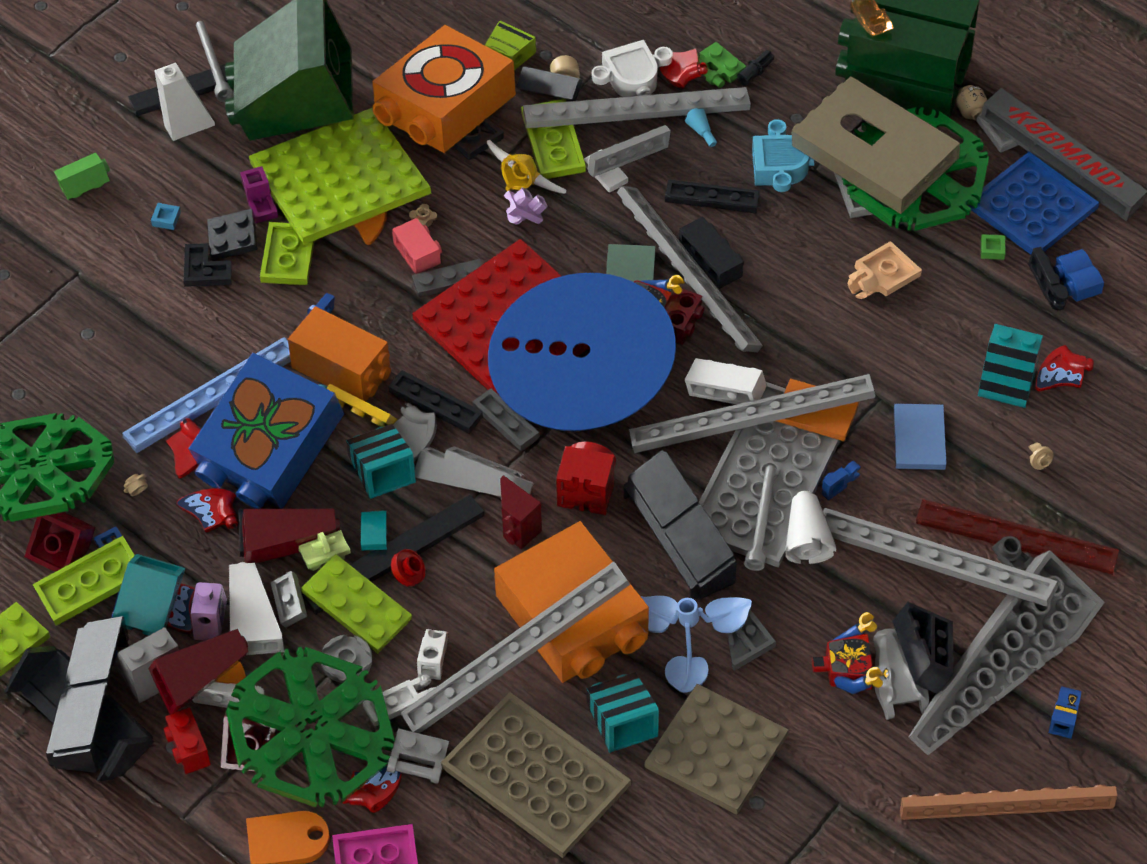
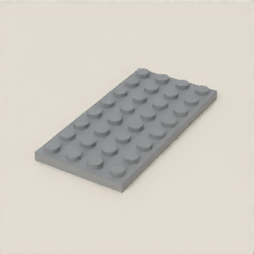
(737, 482)

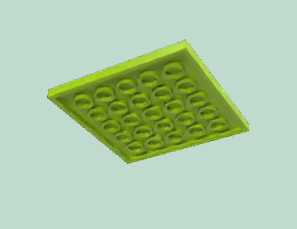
(340, 176)

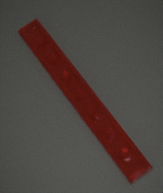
(1032, 539)

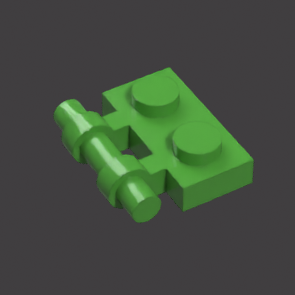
(723, 64)

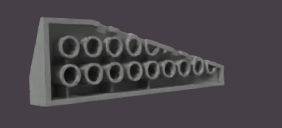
(1008, 650)

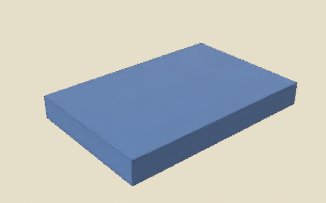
(919, 436)

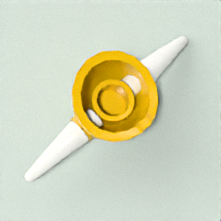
(521, 171)

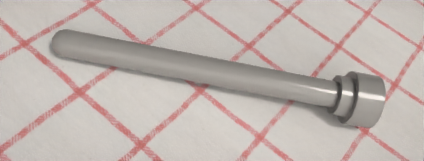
(222, 88)
(755, 557)

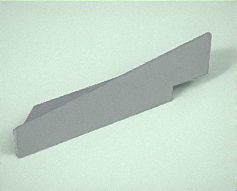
(466, 471)

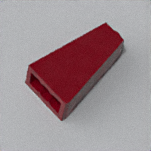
(281, 531)
(194, 668)

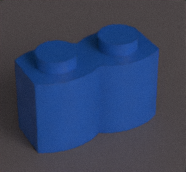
(1079, 275)

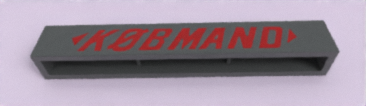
(1064, 154)

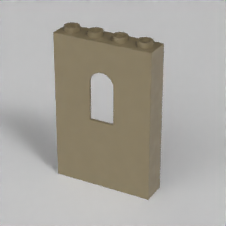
(896, 166)

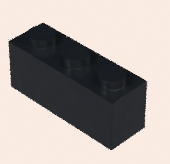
(711, 252)

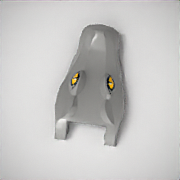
(897, 680)

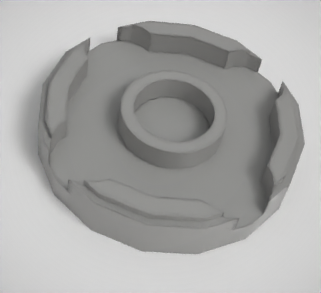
(349, 649)

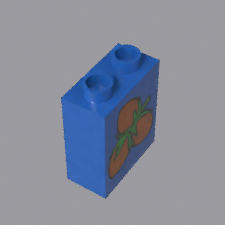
(265, 433)

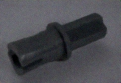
(755, 68)

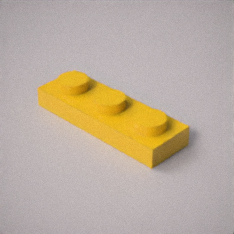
(361, 407)

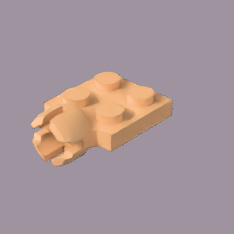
(882, 272)

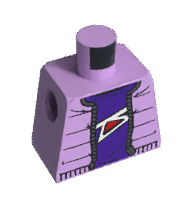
(211, 603)

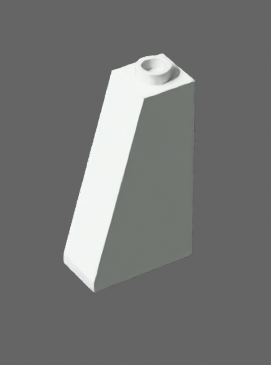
(180, 104)
(252, 611)

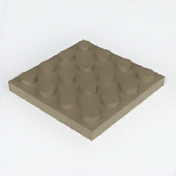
(716, 748)

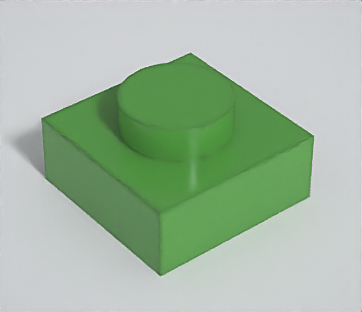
(992, 246)

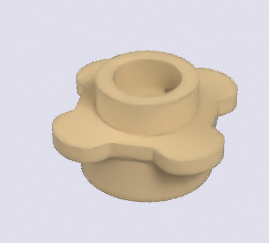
(424, 215)
(135, 484)

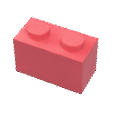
(417, 246)

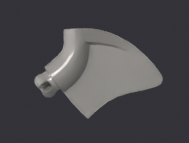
(416, 428)

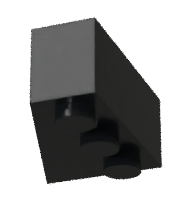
(926, 645)

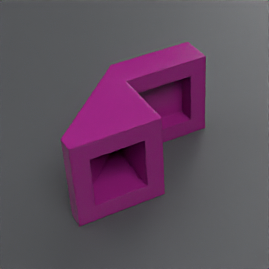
(258, 194)

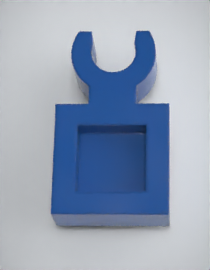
(837, 481)

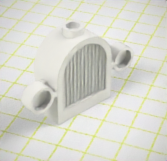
(631, 68)

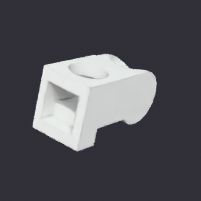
(432, 654)

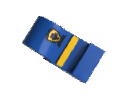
(1065, 712)

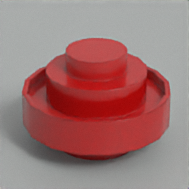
(408, 567)

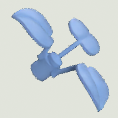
(726, 616)

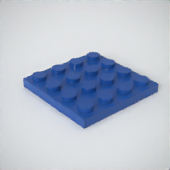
(1033, 204)

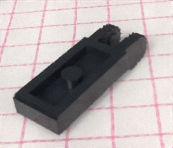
(1047, 279)

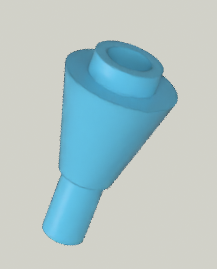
(698, 121)

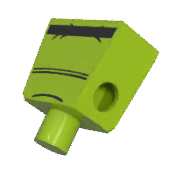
(512, 43)

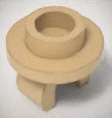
(1041, 456)

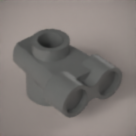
(1009, 552)

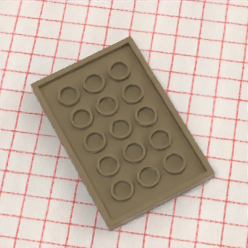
(536, 774)

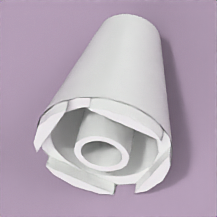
(808, 531)

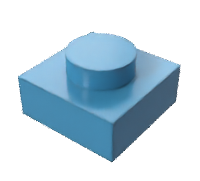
(165, 216)

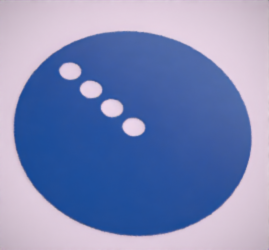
(627, 359)

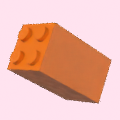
(339, 354)

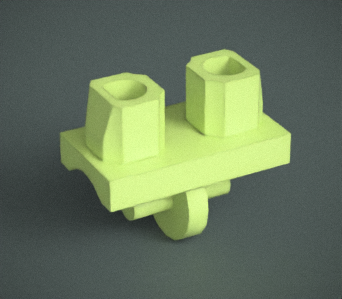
(323, 549)

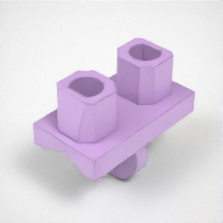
(524, 206)

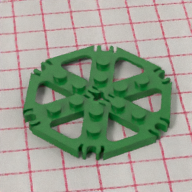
(944, 188)
(50, 464)
(318, 746)

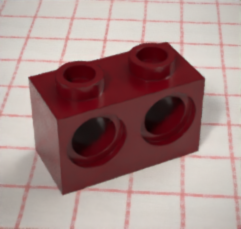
(683, 312)

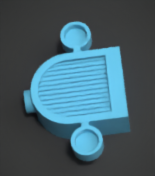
(777, 160)

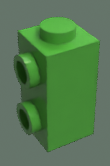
(82, 175)

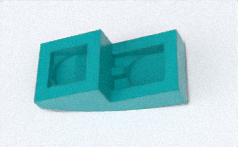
(374, 530)

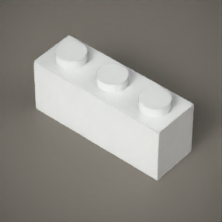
(724, 382)

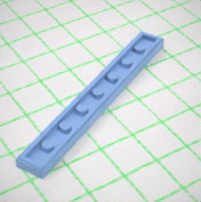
(196, 402)

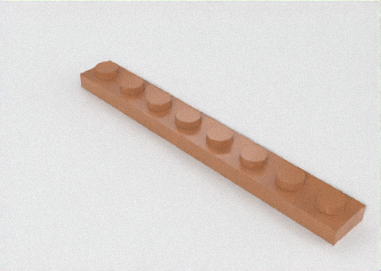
(1013, 802)

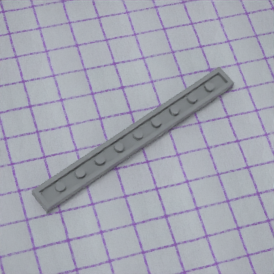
(635, 107)
(692, 273)
(752, 413)
(941, 558)
(515, 648)

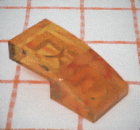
(871, 17)

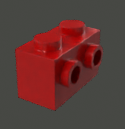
(187, 740)

